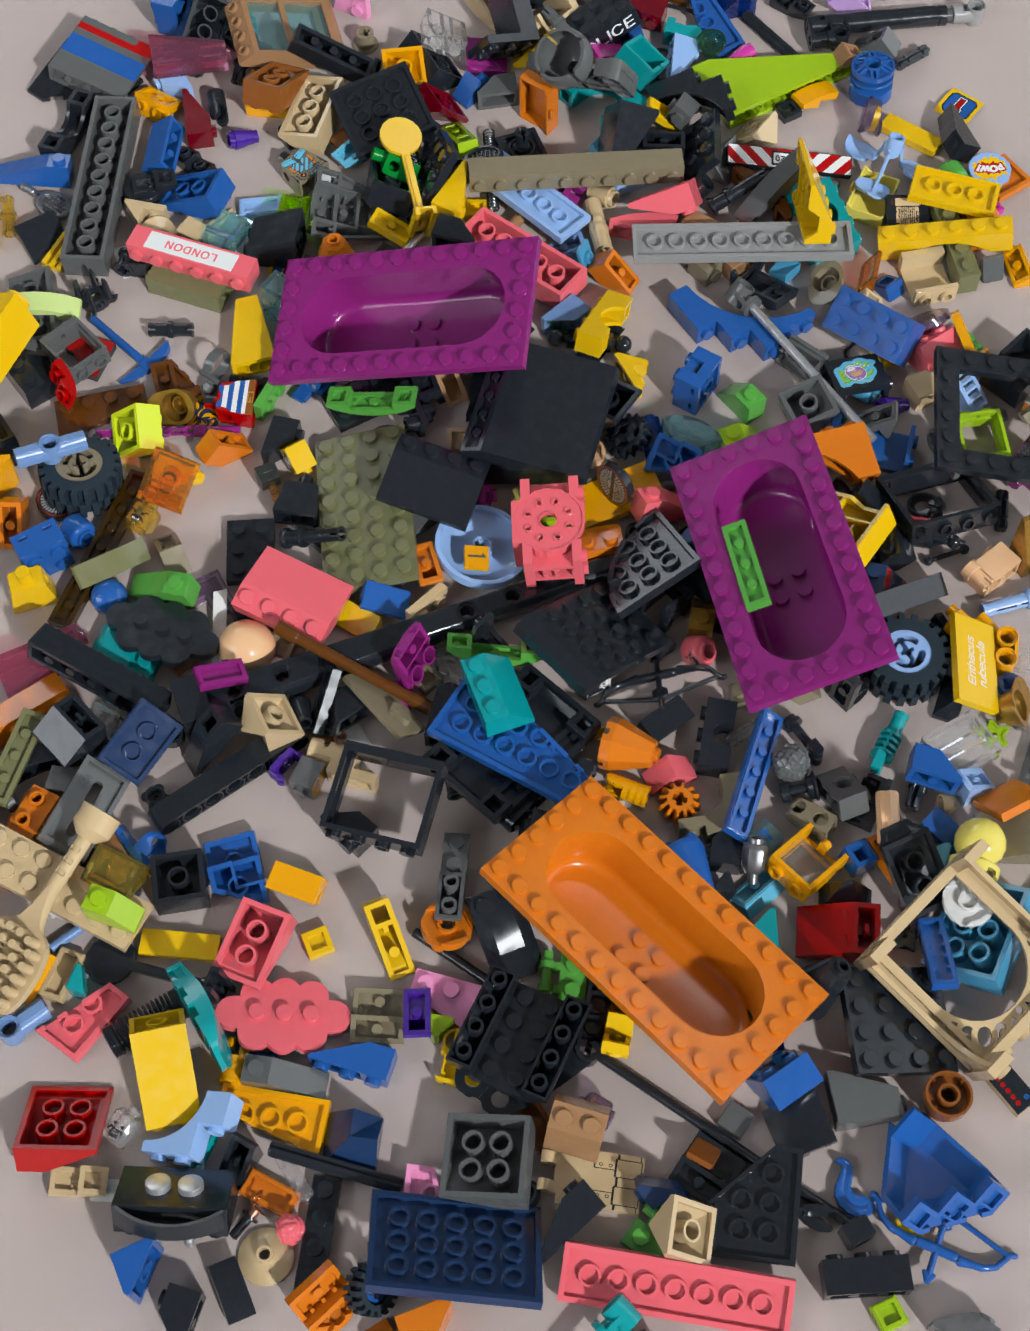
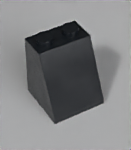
(625, 125)
(277, 238)

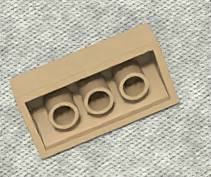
(311, 115)

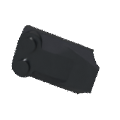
(911, 862)
(504, 933)

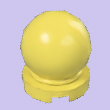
(989, 831)

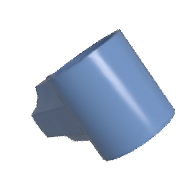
(25, 1020)

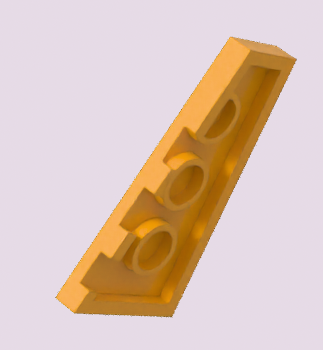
(284, 1115)

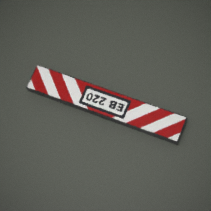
(758, 157)

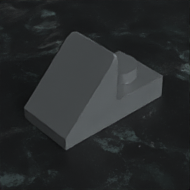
(881, 418)

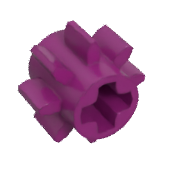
(487, 495)

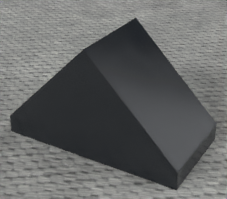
(241, 1156)

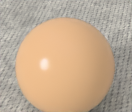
(248, 641)

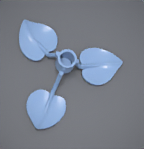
(864, 152)

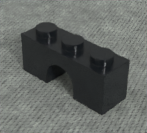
(718, 718)

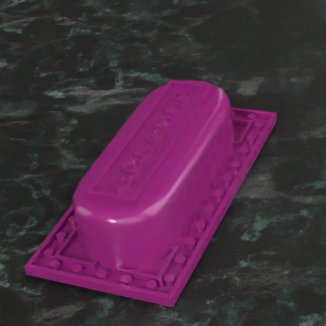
(407, 312)
(823, 605)

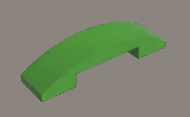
(371, 403)
(462, 647)

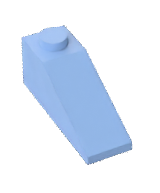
(681, 54)

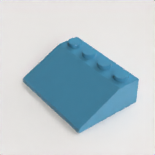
(987, 952)

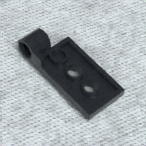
(703, 150)

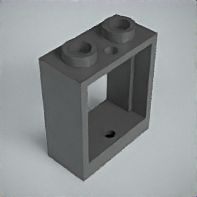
(72, 331)

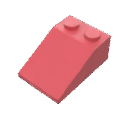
(674, 199)
(254, 942)

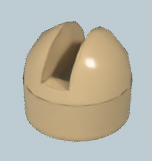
(946, 803)

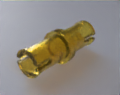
(8, 216)

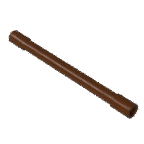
(295, 636)

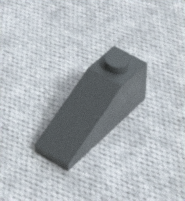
(283, 1076)

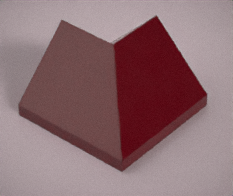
(441, 104)

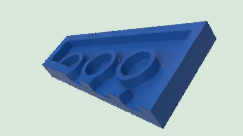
(710, 15)

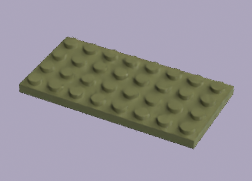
(379, 536)

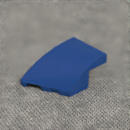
(237, 867)

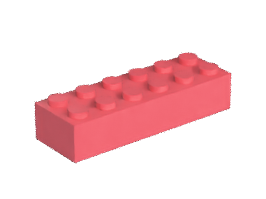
(557, 273)

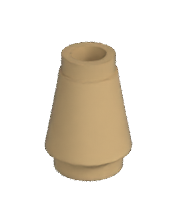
(608, 195)

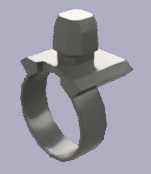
(214, 379)

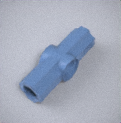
(50, 449)

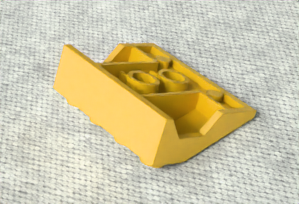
(810, 201)
(867, 525)

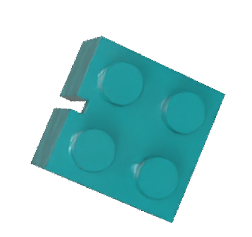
(643, 60)

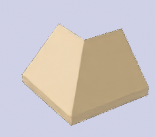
(759, 131)
(271, 718)
(685, 1230)

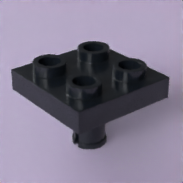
(521, 142)

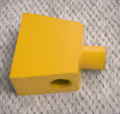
(31, 588)

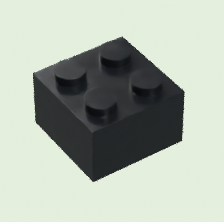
(180, 881)

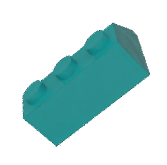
(496, 693)

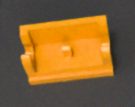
(296, 883)

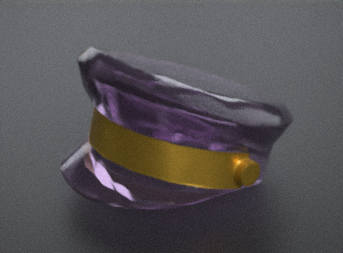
(871, 116)

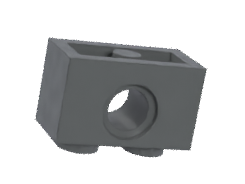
(843, 793)

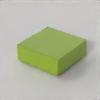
(888, 1314)

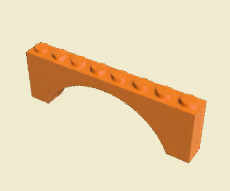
(849, 452)

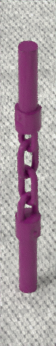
(199, 430)

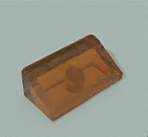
(869, 272)

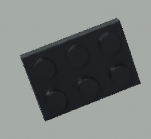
(245, 545)

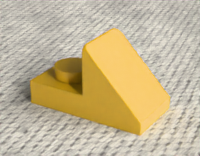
(631, 369)

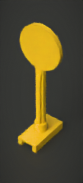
(403, 139)

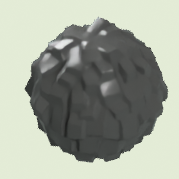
(791, 763)

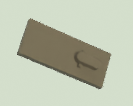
(386, 708)

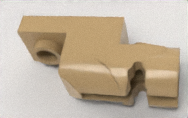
(330, 756)

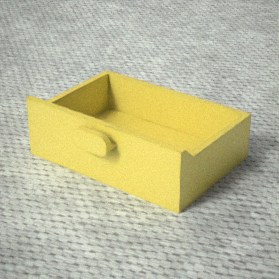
(866, 208)

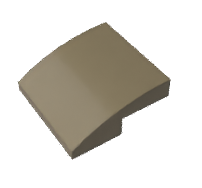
(377, 1016)

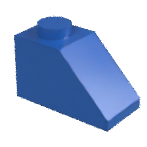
(932, 769)

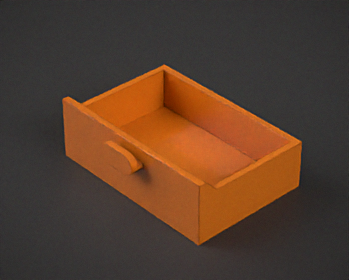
(538, 101)

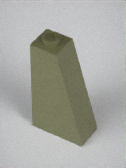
(187, 289)

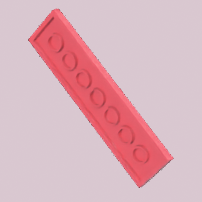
(676, 1289)

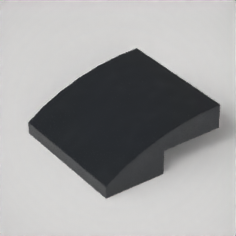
(801, 1124)
(704, 1182)

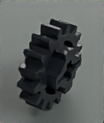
(627, 436)

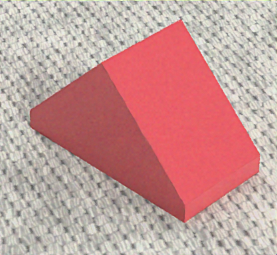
(668, 770)

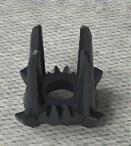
(103, 290)

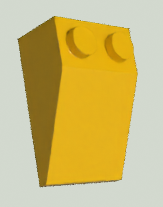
(453, 195)

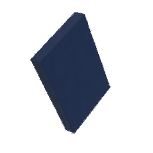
(140, 741)

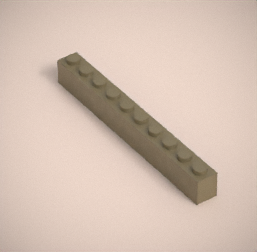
(575, 170)

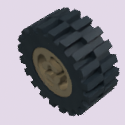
(77, 494)

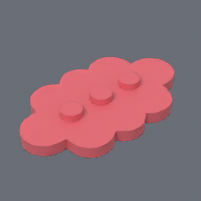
(284, 1017)

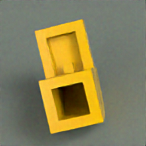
(617, 1033)

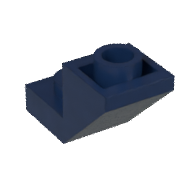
(657, 1190)

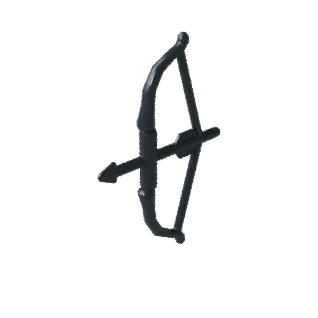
(660, 694)

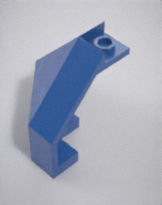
(933, 1177)

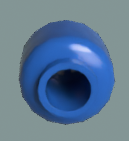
(77, 530)

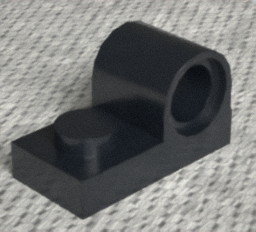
(848, 692)

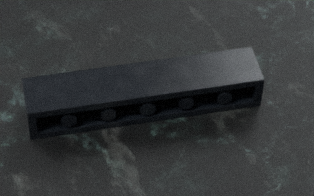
(94, 670)

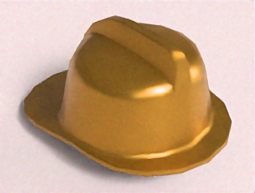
(176, 406)
(1015, 704)

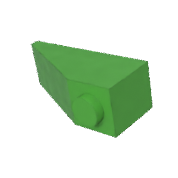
(167, 585)

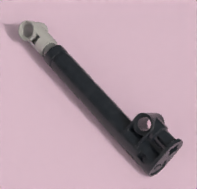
(834, 28)

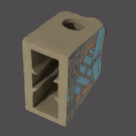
(300, 169)

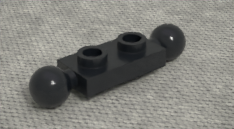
(557, 337)

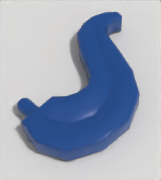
(848, 1201)

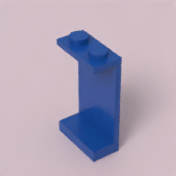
(891, 453)

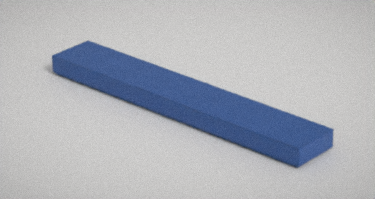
(752, 775)

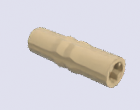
(598, 225)

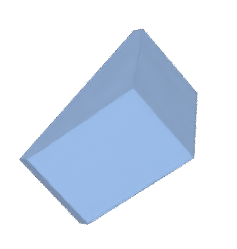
(973, 785)

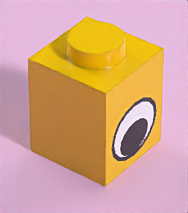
(298, 457)

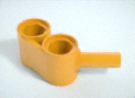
(1003, 651)

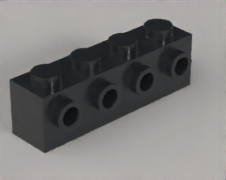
(329, 54)

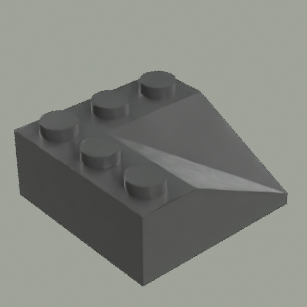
(488, 1160)

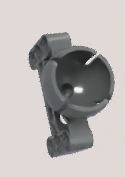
(572, 65)

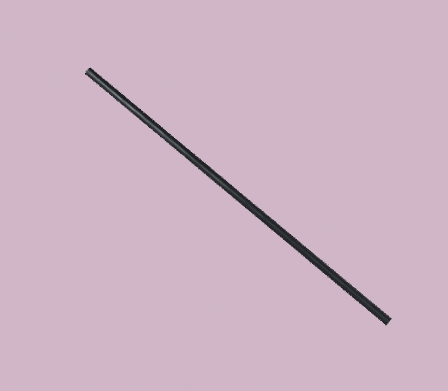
(651, 1090)

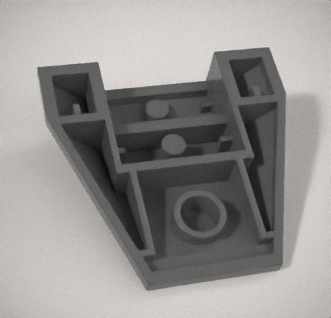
(340, 208)

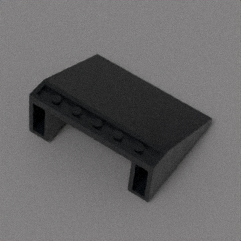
(541, 418)

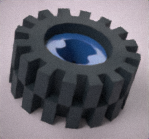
(363, 1302)

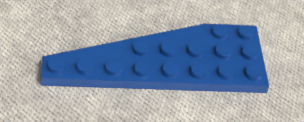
(521, 754)

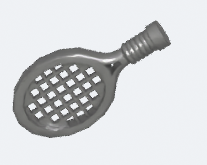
(46, 196)

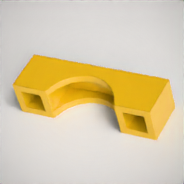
(594, 334)

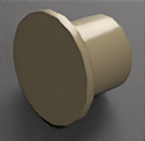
(365, 40)

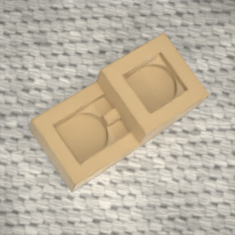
(78, 1181)

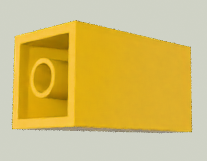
(164, 1069)

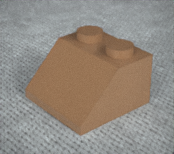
(576, 1127)

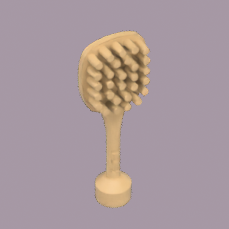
(22, 936)

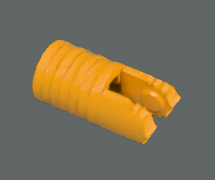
(627, 789)
(233, 1073)

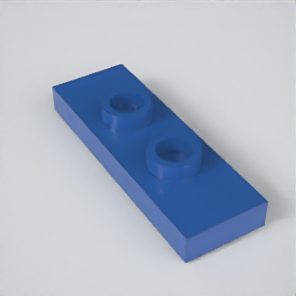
(937, 953)

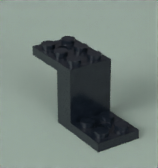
(514, 30)

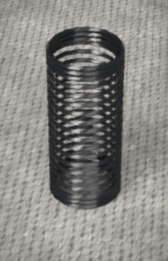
(112, 1041)

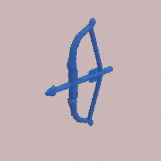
(938, 1250)

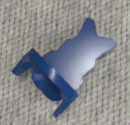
(143, 848)

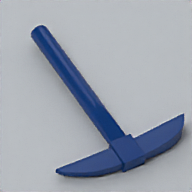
(144, 362)

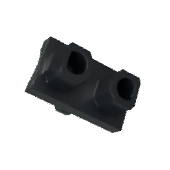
(418, 417)

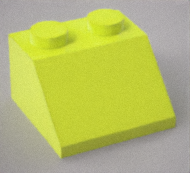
(137, 430)

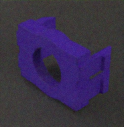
(277, 769)

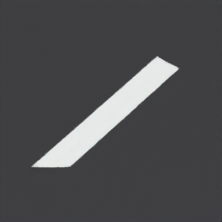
(219, 615)

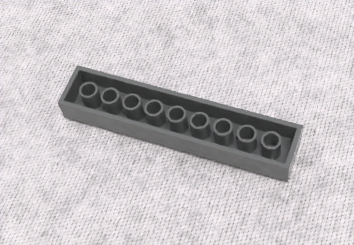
(99, 186)

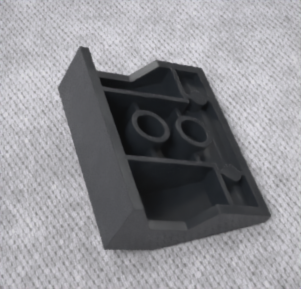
(433, 482)

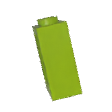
(990, 417)

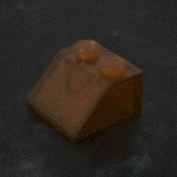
(168, 480)

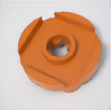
(446, 939)

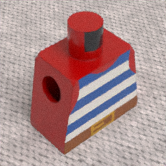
(235, 402)

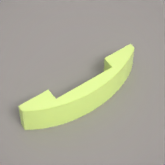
(53, 304)

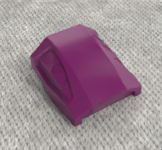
(489, 67)
(411, 655)

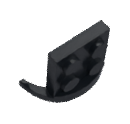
(770, 290)

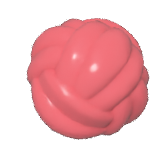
(290, 1229)

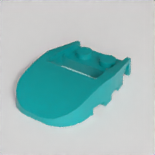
(201, 1014)

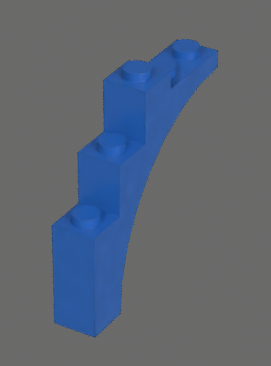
(733, 330)

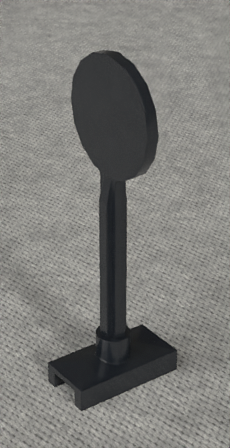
(109, 964)

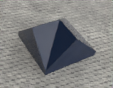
(354, 1137)

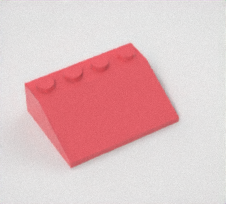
(292, 592)

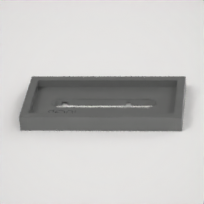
(89, 772)

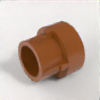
(957, 1087)

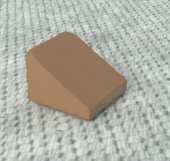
(845, 54)

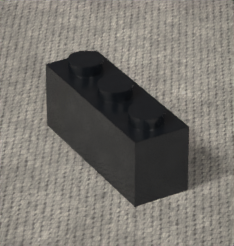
(865, 1275)

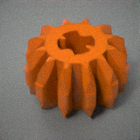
(678, 794)

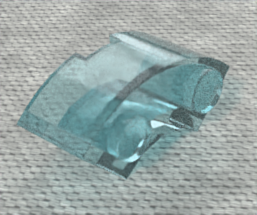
(227, 231)
(692, 431)

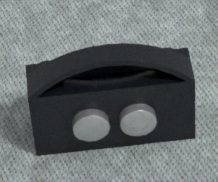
(174, 1203)

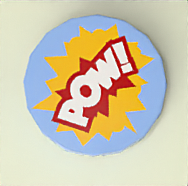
(990, 168)

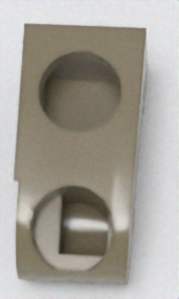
(804, 812)

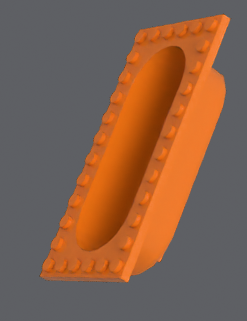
(655, 938)

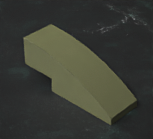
(110, 563)

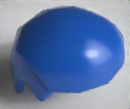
(107, 594)

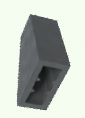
(861, 1101)

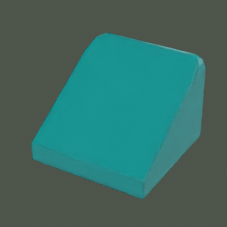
(77, 983)

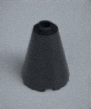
(832, 976)

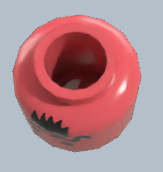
(698, 650)

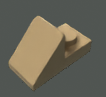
(141, 211)

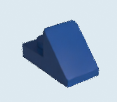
(468, 87)

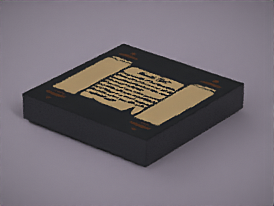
(900, 211)

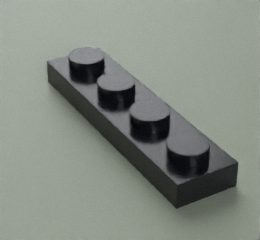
(318, 1226)

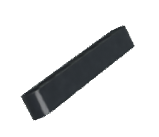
(216, 784)

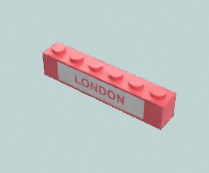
(193, 258)

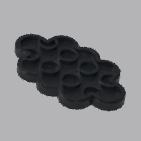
(162, 631)

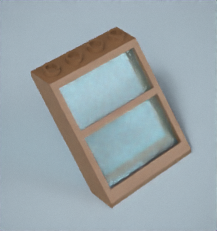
(265, 27)

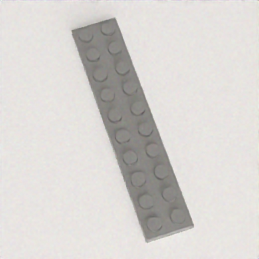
(735, 243)

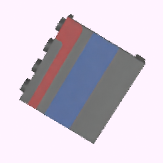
(100, 59)

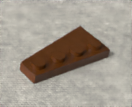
(96, 408)

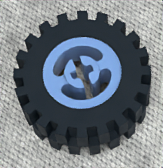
(913, 642)

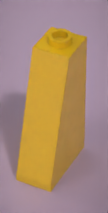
(250, 340)

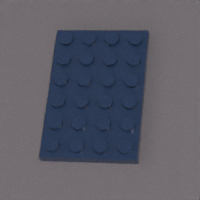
(453, 1251)

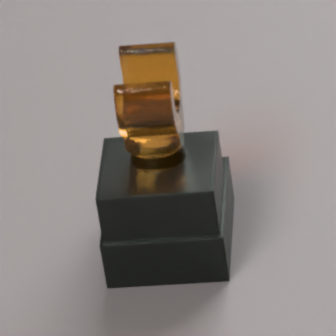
(269, 478)

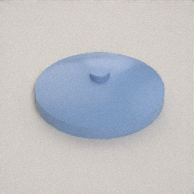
(486, 528)

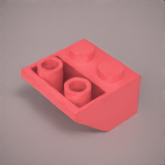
(923, 354)

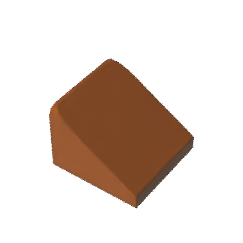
(703, 1153)

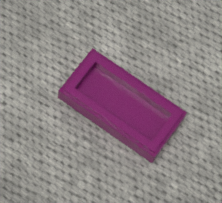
(220, 674)

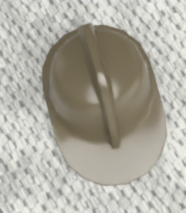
(825, 282)

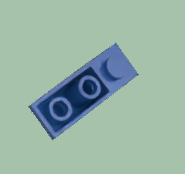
(361, 1061)

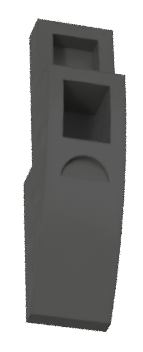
(453, 877)

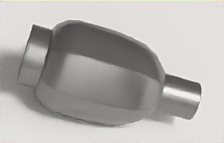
(754, 858)

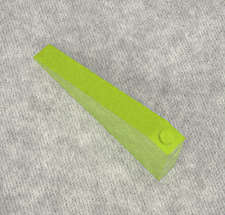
(769, 80)

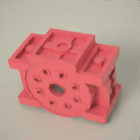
(550, 556)

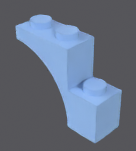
(188, 1145)

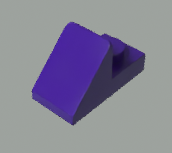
(417, 1013)

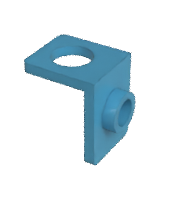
(584, 254)

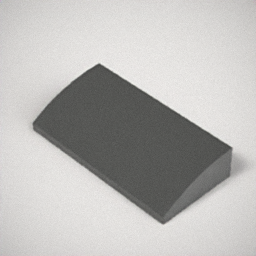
(39, 281)

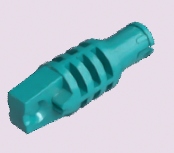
(888, 742)

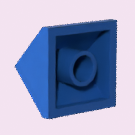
(136, 1267)

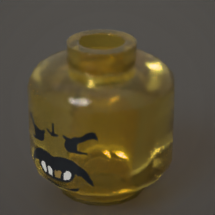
(143, 518)

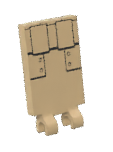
(609, 1178)

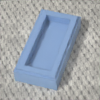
(259, 206)

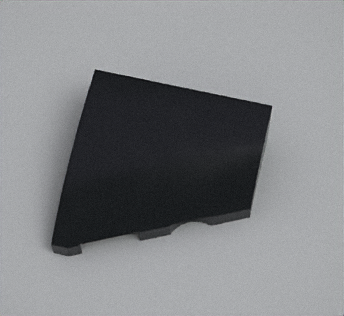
(39, 234)

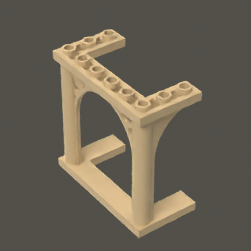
(981, 1061)

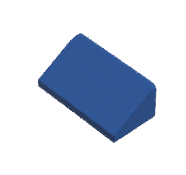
(384, 599)

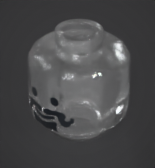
(125, 1127)

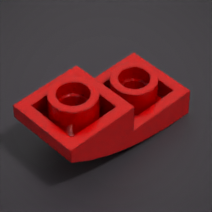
(66, 387)

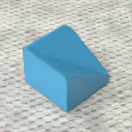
(785, 270)

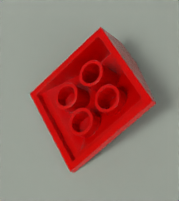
(60, 1126)

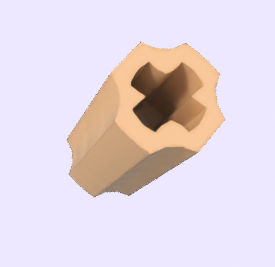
(886, 809)

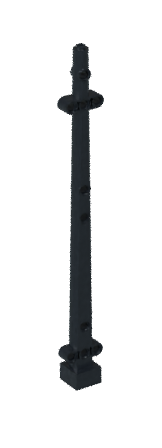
(377, 646)

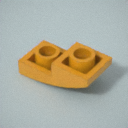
(813, 94)

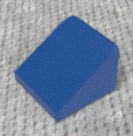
(889, 287)

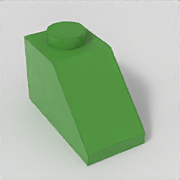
(744, 401)

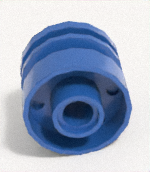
(871, 75)

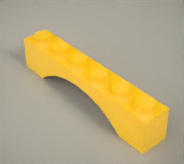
(986, 233)

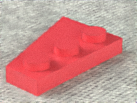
(81, 1027)

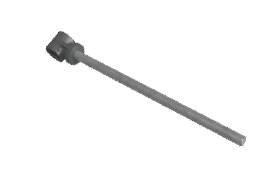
(741, 297)

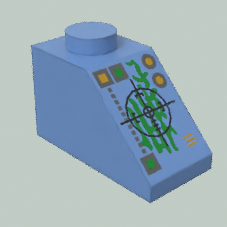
(565, 315)

